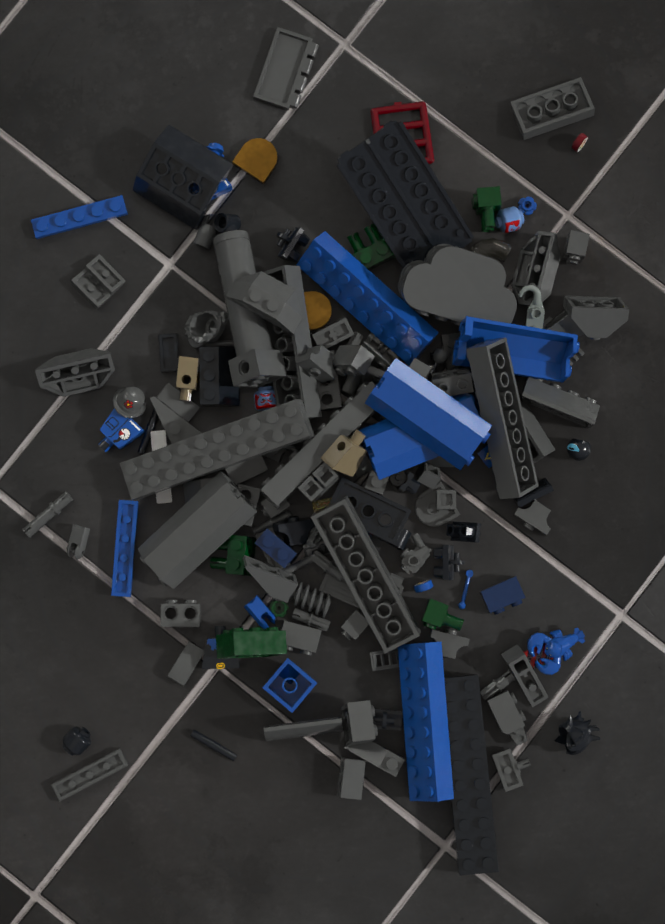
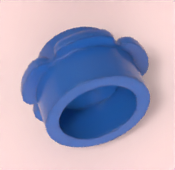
(527, 210)

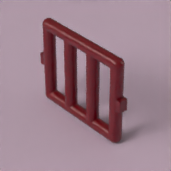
(423, 123)

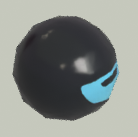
(578, 449)

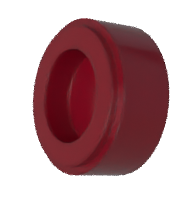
(579, 142)

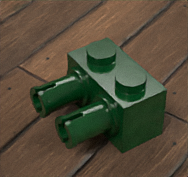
(486, 203)
(373, 255)
(237, 548)
(436, 616)

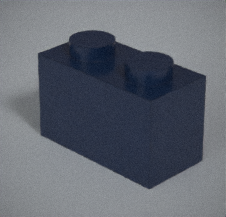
(276, 548)
(502, 595)

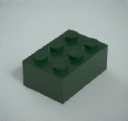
(251, 643)

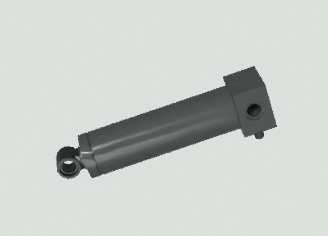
(254, 360)

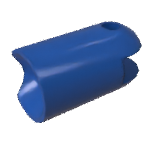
(259, 612)

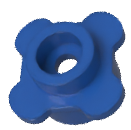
(217, 148)

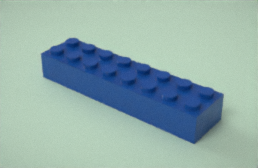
(367, 298)
(425, 722)

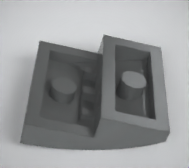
(98, 281)

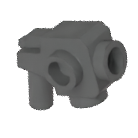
(414, 559)

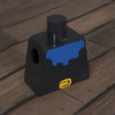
(210, 654)

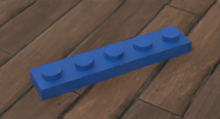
(79, 217)
(124, 548)

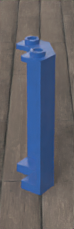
(532, 350)
(428, 414)
(394, 449)

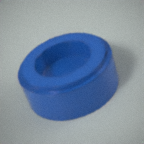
(423, 586)

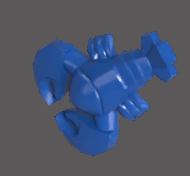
(554, 648)

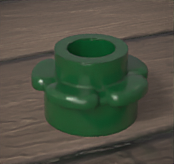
(282, 612)

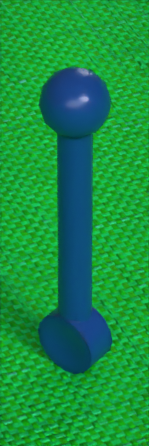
(469, 573)

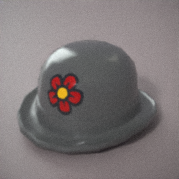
(129, 401)

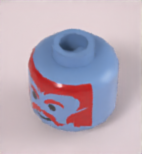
(509, 219)
(264, 398)

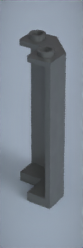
(196, 530)

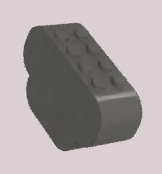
(457, 285)

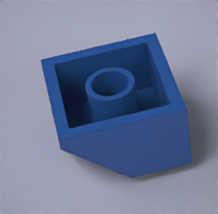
(290, 685)

